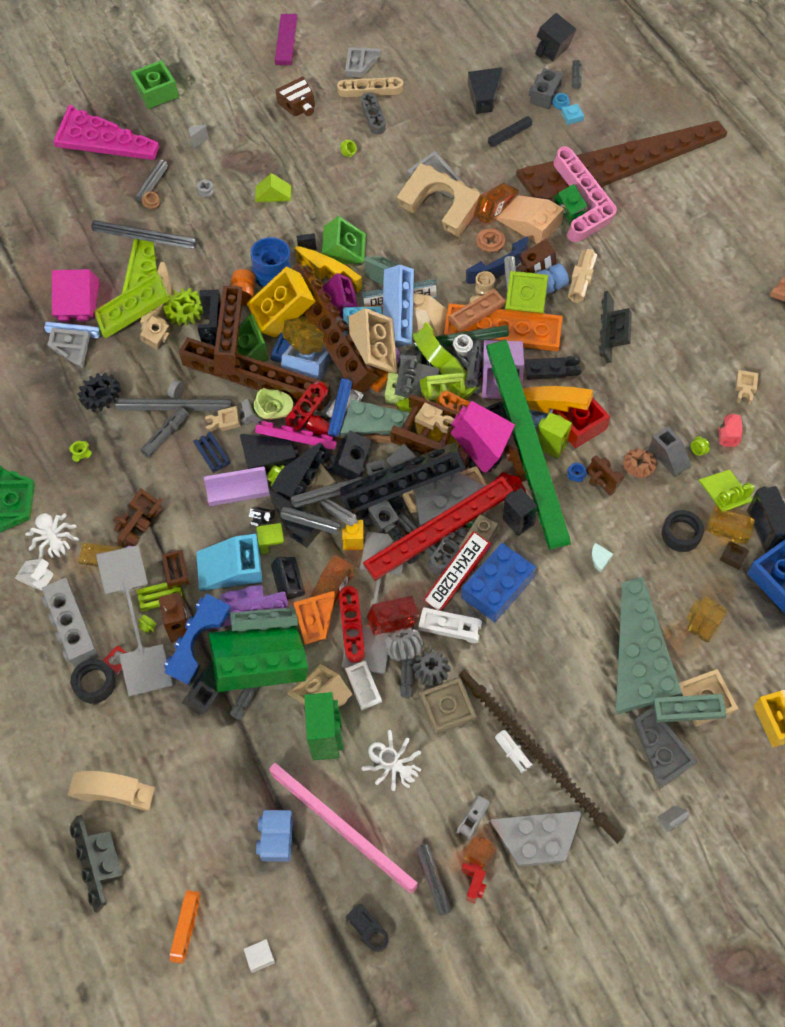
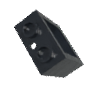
(769, 515)

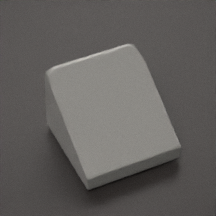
(198, 135)
(673, 818)

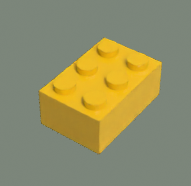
(280, 300)

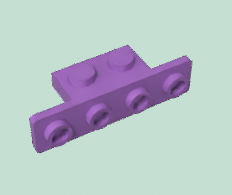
(252, 599)

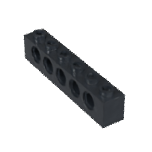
(402, 478)

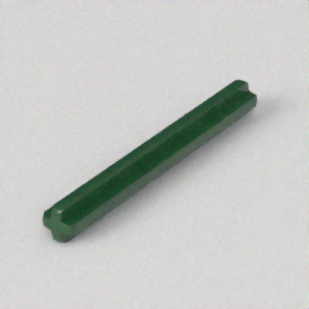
(482, 334)

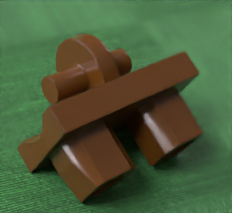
(602, 474)
(137, 521)

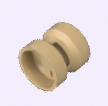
(484, 283)

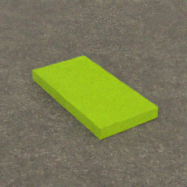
(131, 305)

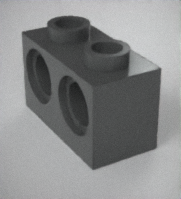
(545, 88)

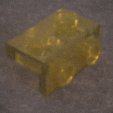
(730, 525)

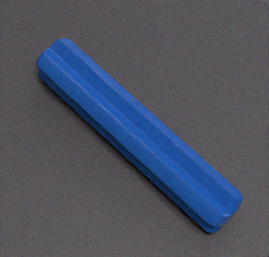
(339, 407)

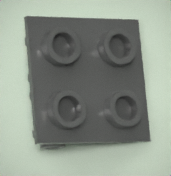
(410, 375)

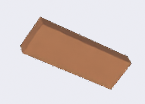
(477, 310)

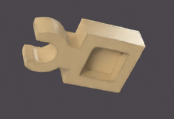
(747, 385)
(431, 416)
(226, 419)

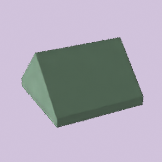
(375, 267)

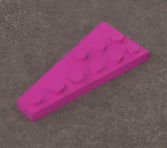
(98, 135)

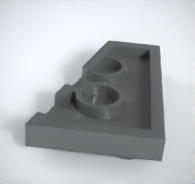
(663, 748)

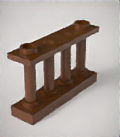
(420, 442)

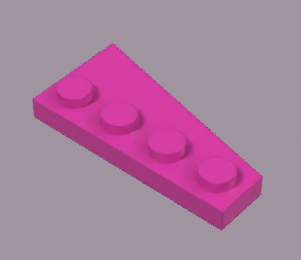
(287, 432)

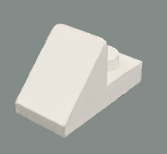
(35, 573)

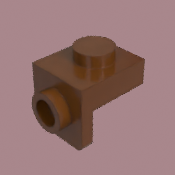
(146, 503)

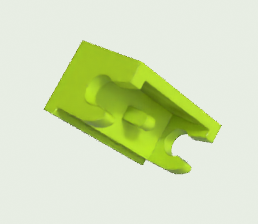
(434, 385)

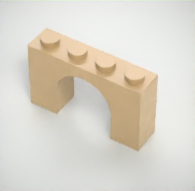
(426, 181)

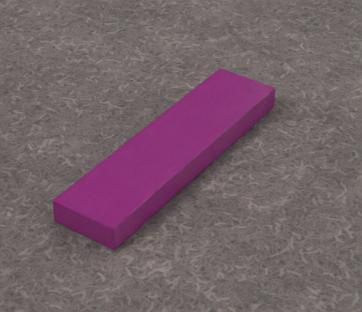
(286, 39)

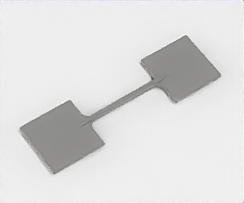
(374, 645)
(144, 667)

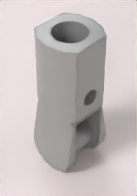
(474, 815)

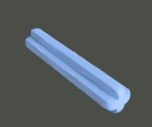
(94, 331)

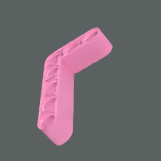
(566, 164)

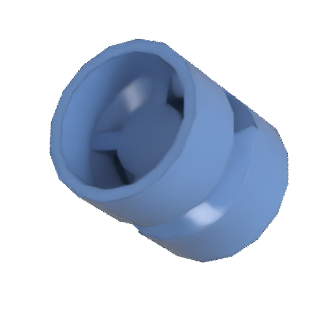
(557, 277)

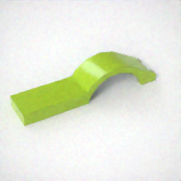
(439, 357)

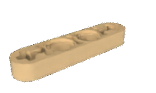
(394, 84)

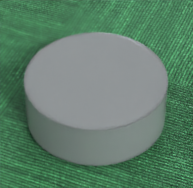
(176, 389)

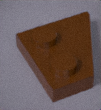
(513, 455)

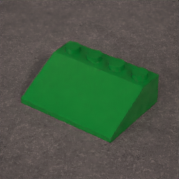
(257, 658)

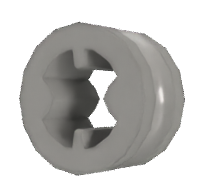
(207, 191)

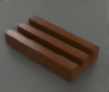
(177, 581)

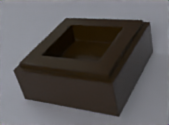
(734, 555)

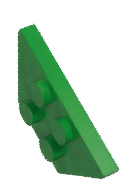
(15, 499)

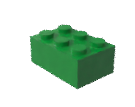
(323, 726)

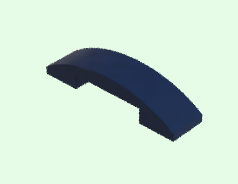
(497, 267)

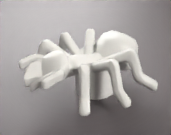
(51, 534)
(389, 761)

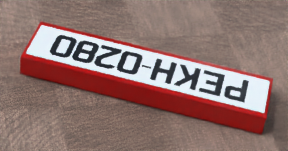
(457, 571)

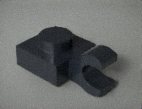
(261, 515)

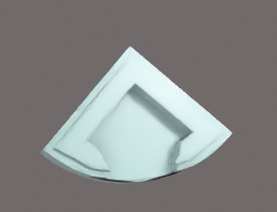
(600, 557)

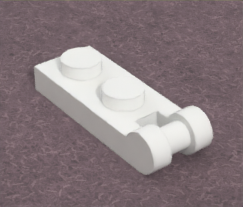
(449, 625)

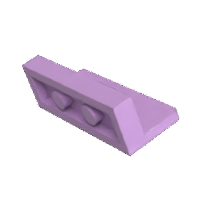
(236, 486)

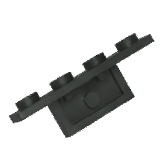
(615, 327)
(97, 860)

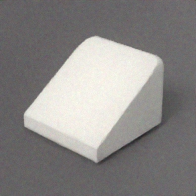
(259, 956)

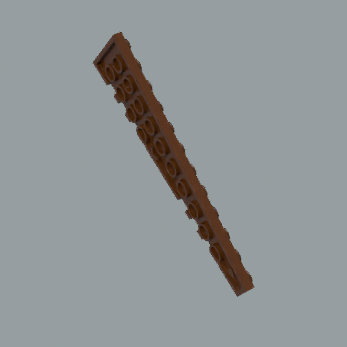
(622, 160)

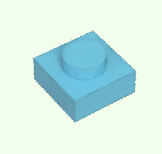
(572, 114)

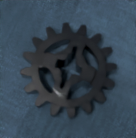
(99, 392)

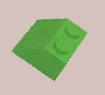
(343, 242)

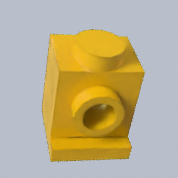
(353, 536)

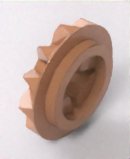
(488, 235)
(645, 469)

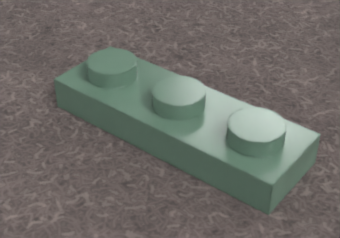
(263, 619)
(689, 708)

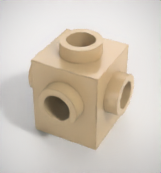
(154, 332)

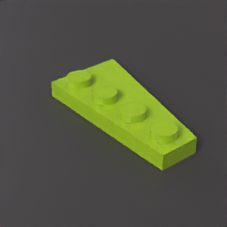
(141, 263)

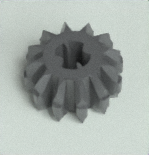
(440, 667)

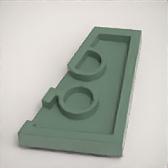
(370, 418)

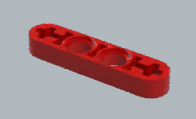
(351, 623)

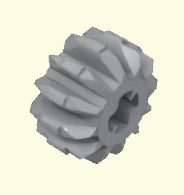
(403, 644)

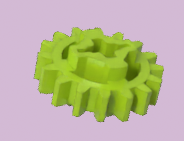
(184, 307)

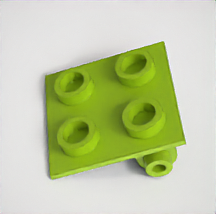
(727, 490)

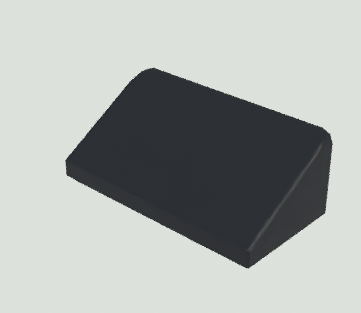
(287, 577)

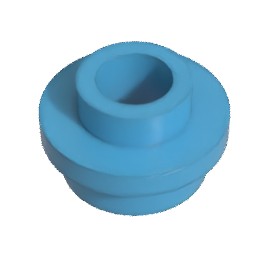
(561, 100)

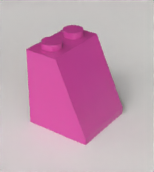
(74, 294)
(481, 434)

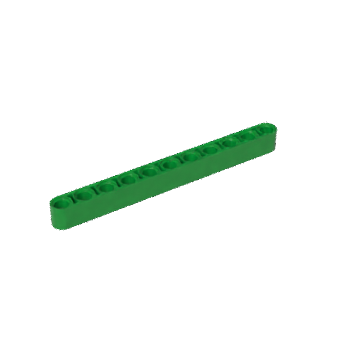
(528, 445)

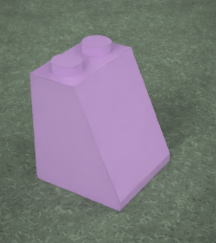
(489, 384)

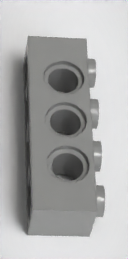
(59, 593)

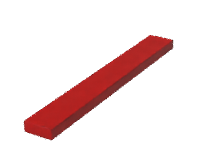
(437, 528)

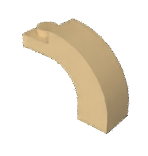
(110, 787)

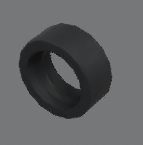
(685, 517)
(85, 667)

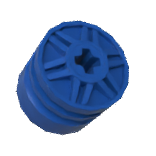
(269, 258)

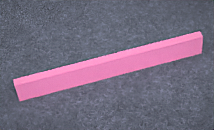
(344, 829)

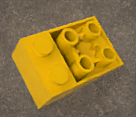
(772, 716)

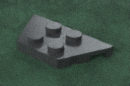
(442, 495)

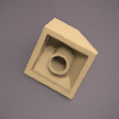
(428, 310)
(321, 681)

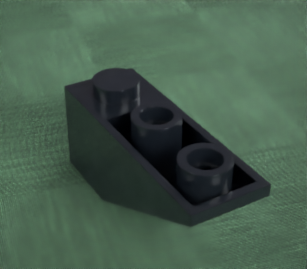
(299, 473)
(298, 532)
(203, 691)

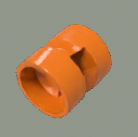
(246, 280)

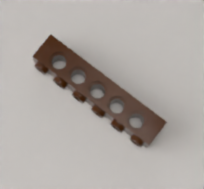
(228, 330)

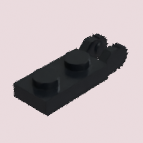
(552, 367)

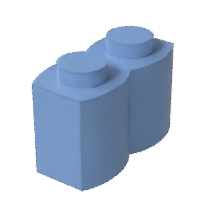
(275, 836)

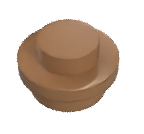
(150, 200)

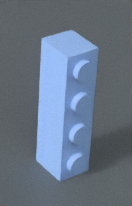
(399, 302)

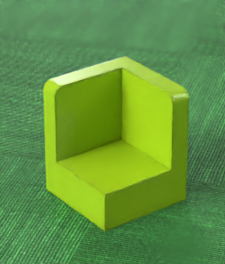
(269, 535)

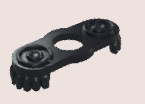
(397, 504)

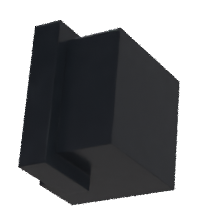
(555, 37)

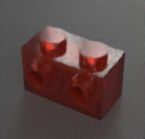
(392, 615)

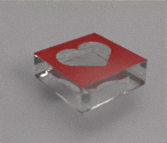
(113, 660)

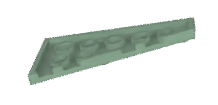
(643, 660)

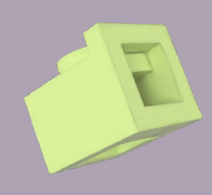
(390, 398)

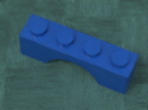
(210, 614)

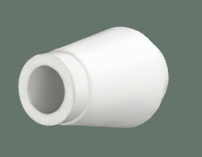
(463, 345)

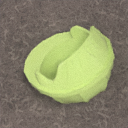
(272, 404)

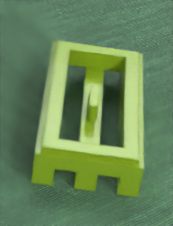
(154, 592)

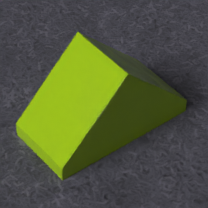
(272, 190)

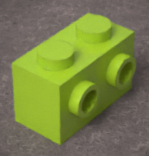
(554, 434)

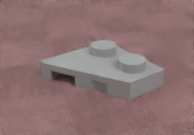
(360, 60)
(70, 344)

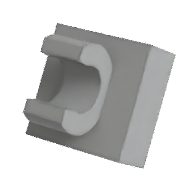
(249, 413)

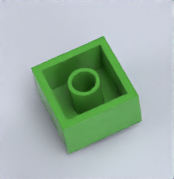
(155, 84)

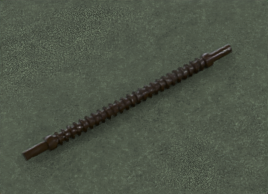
(600, 819)

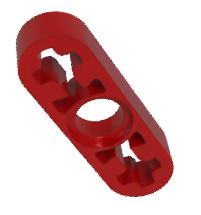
(305, 416)

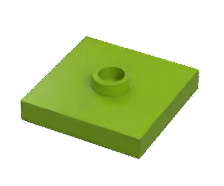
(526, 292)

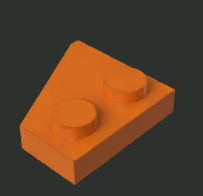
(315, 616)

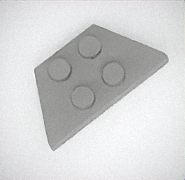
(538, 837)

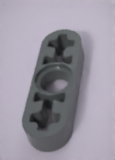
(371, 119)
(447, 557)

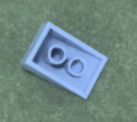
(310, 365)

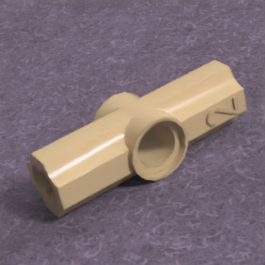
(582, 275)

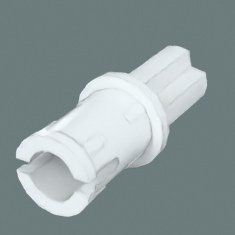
(513, 751)

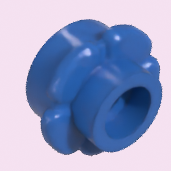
(579, 468)

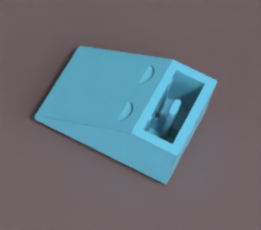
(230, 563)

